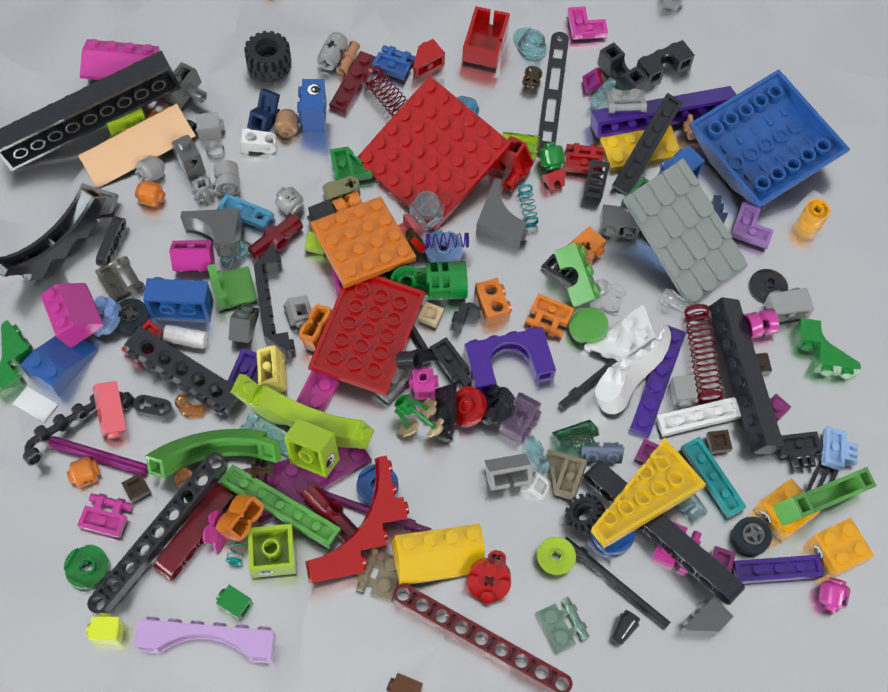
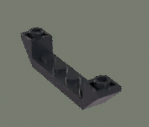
(268, 264)

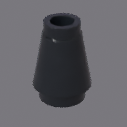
(625, 626)

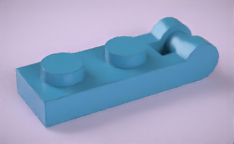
(248, 211)

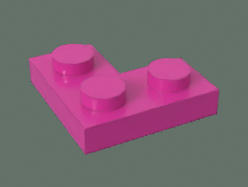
(582, 27)

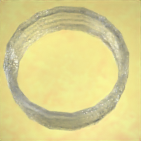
(215, 156)

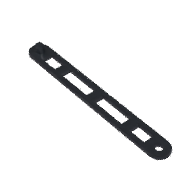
(552, 93)

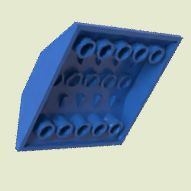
(767, 139)

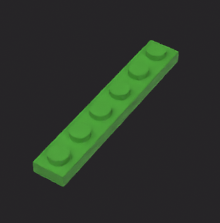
(282, 506)

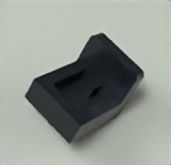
(466, 309)

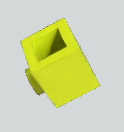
(105, 629)

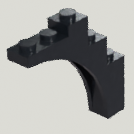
(55, 244)

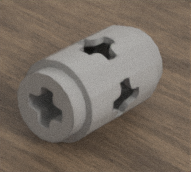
(332, 50)

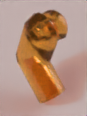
(186, 407)

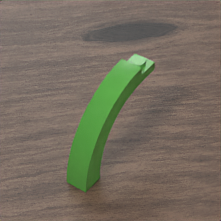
(196, 447)

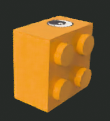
(768, 515)
(840, 548)

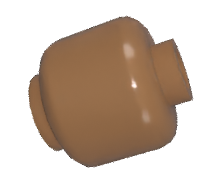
(286, 123)

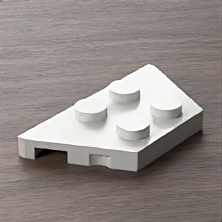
(625, 336)

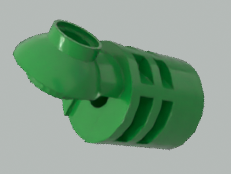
(439, 279)

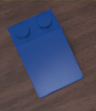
(57, 364)

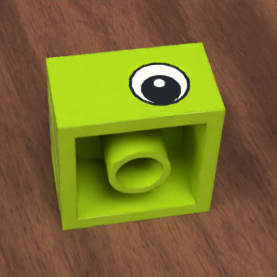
(312, 447)
(271, 550)

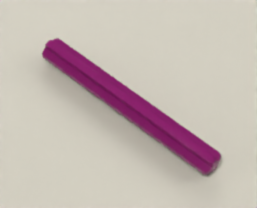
(99, 455)

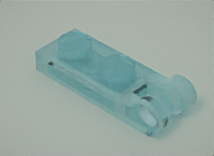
(272, 431)

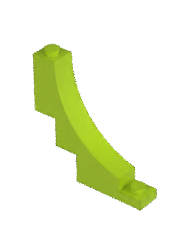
(285, 411)

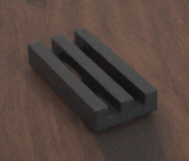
(826, 470)

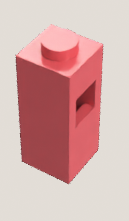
(109, 409)

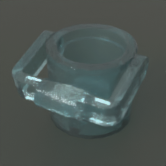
(427, 207)

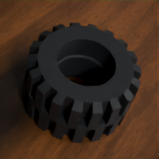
(266, 44)

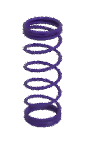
(466, 240)

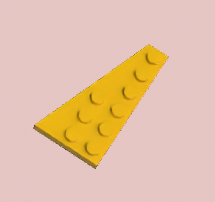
(652, 491)

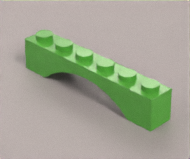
(824, 496)

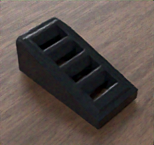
(592, 194)
(568, 281)

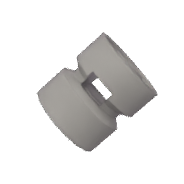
(227, 177)

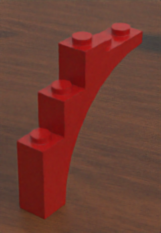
(384, 508)

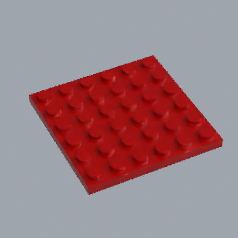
(434, 147)

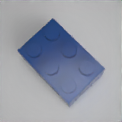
(178, 299)

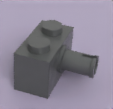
(189, 82)

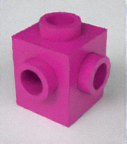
(423, 383)

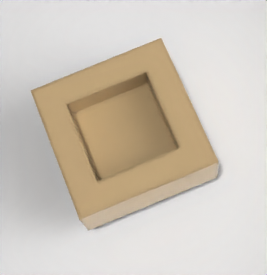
(431, 314)

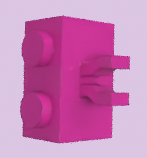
(191, 255)

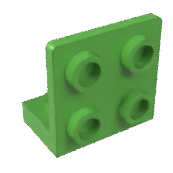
(232, 287)

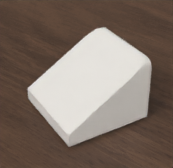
(539, 487)

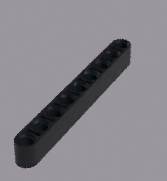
(148, 537)
(672, 539)

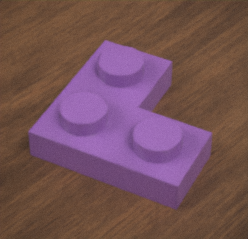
(747, 229)

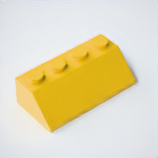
(437, 553)

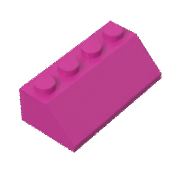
(107, 57)

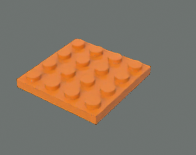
(362, 241)

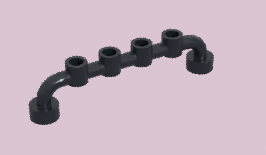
(33, 456)

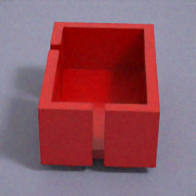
(484, 40)

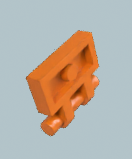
(550, 310)

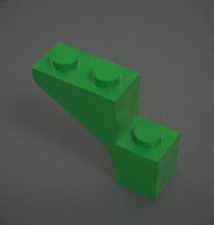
(13, 355)
(828, 358)

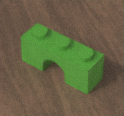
(585, 289)

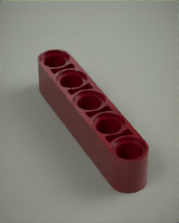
(189, 537)

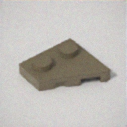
(566, 473)

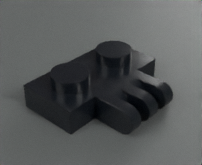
(801, 448)

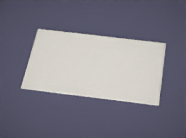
(35, 404)

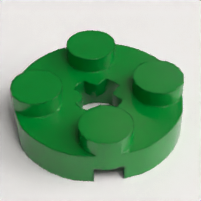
(90, 579)

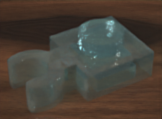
(600, 96)
(535, 450)

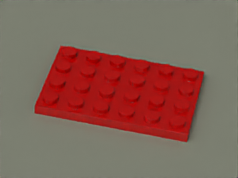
(367, 332)

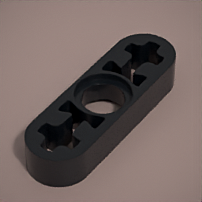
(111, 241)

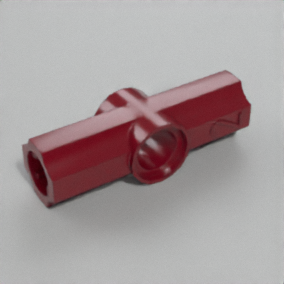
(276, 236)
(329, 509)

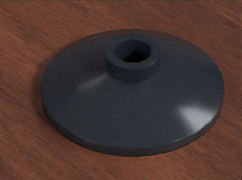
(761, 288)

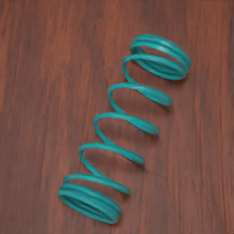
(526, 192)
(233, 560)

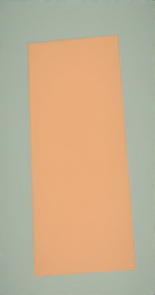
(124, 150)

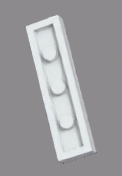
(698, 416)

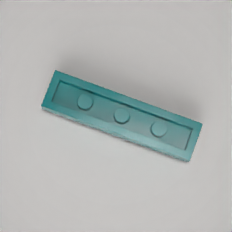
(714, 477)

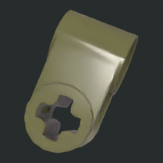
(341, 188)

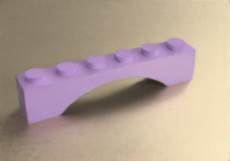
(160, 635)

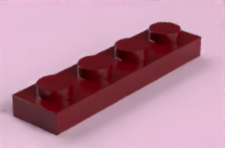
(351, 83)

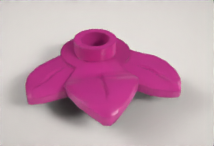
(210, 534)

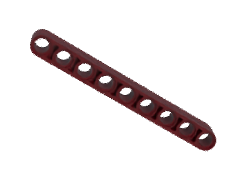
(474, 630)

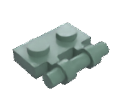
(556, 629)

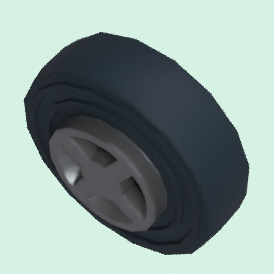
(753, 528)

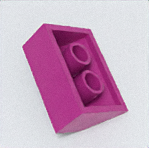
(72, 312)

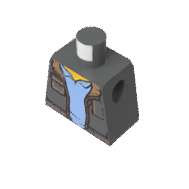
(184, 152)

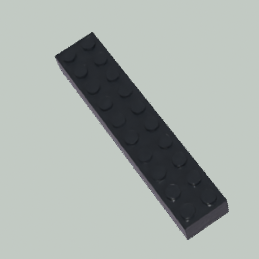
(86, 110)

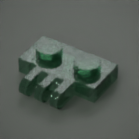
(576, 434)

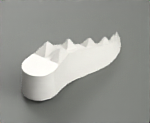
(624, 376)

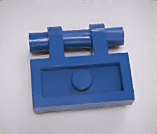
(394, 66)

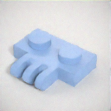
(837, 450)

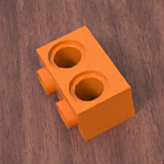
(489, 302)

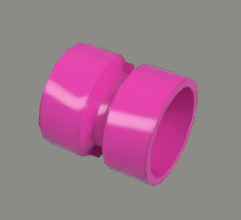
(762, 323)

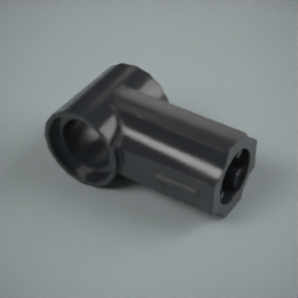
(414, 359)

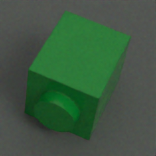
(234, 602)

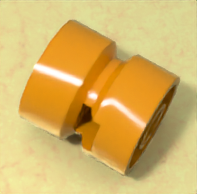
(814, 216)

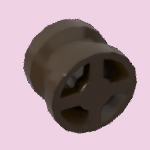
(532, 77)

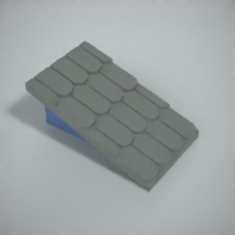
(685, 232)

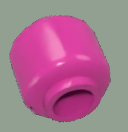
(834, 594)

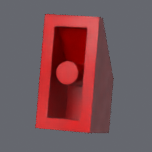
(428, 58)

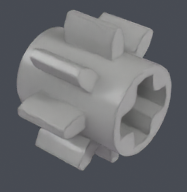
(203, 188)

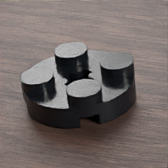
(505, 407)

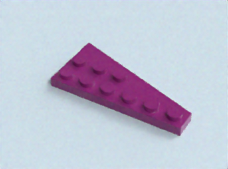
(294, 480)

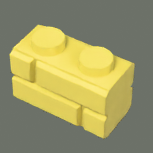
(271, 368)

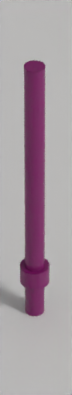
(408, 524)

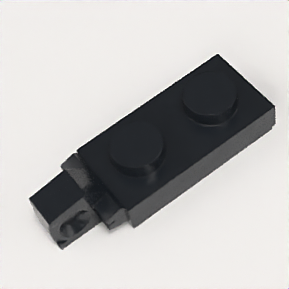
(451, 362)
(446, 409)

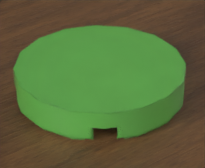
(588, 325)

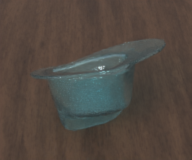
(530, 43)

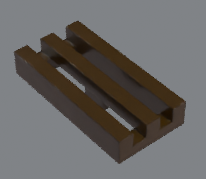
(262, 470)

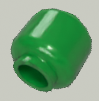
(551, 156)

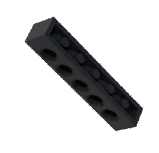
(143, 340)

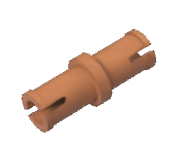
(348, 57)

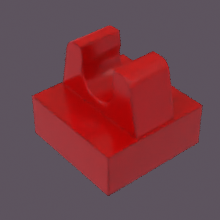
(551, 177)

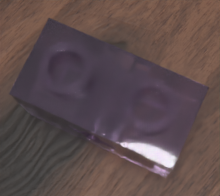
(515, 428)

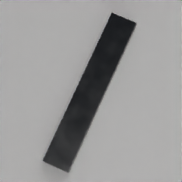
(647, 144)

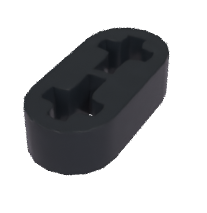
(153, 411)

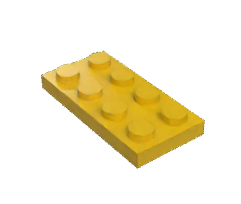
(619, 147)

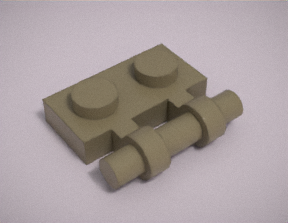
(386, 577)

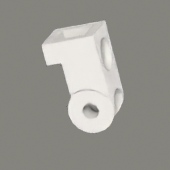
(258, 141)

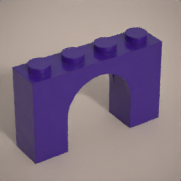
(529, 343)

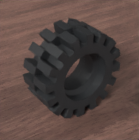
(577, 507)

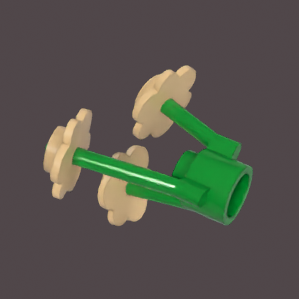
(406, 406)

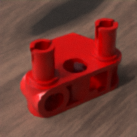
(517, 163)

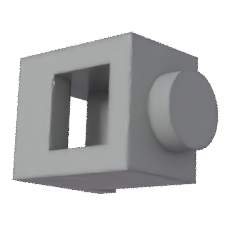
(297, 305)

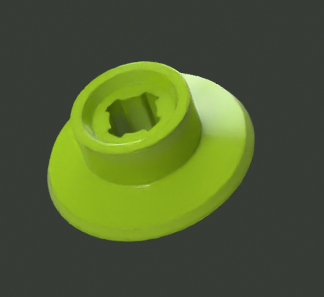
(563, 549)

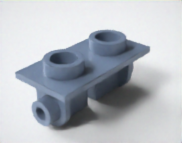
(607, 453)

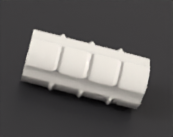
(185, 336)

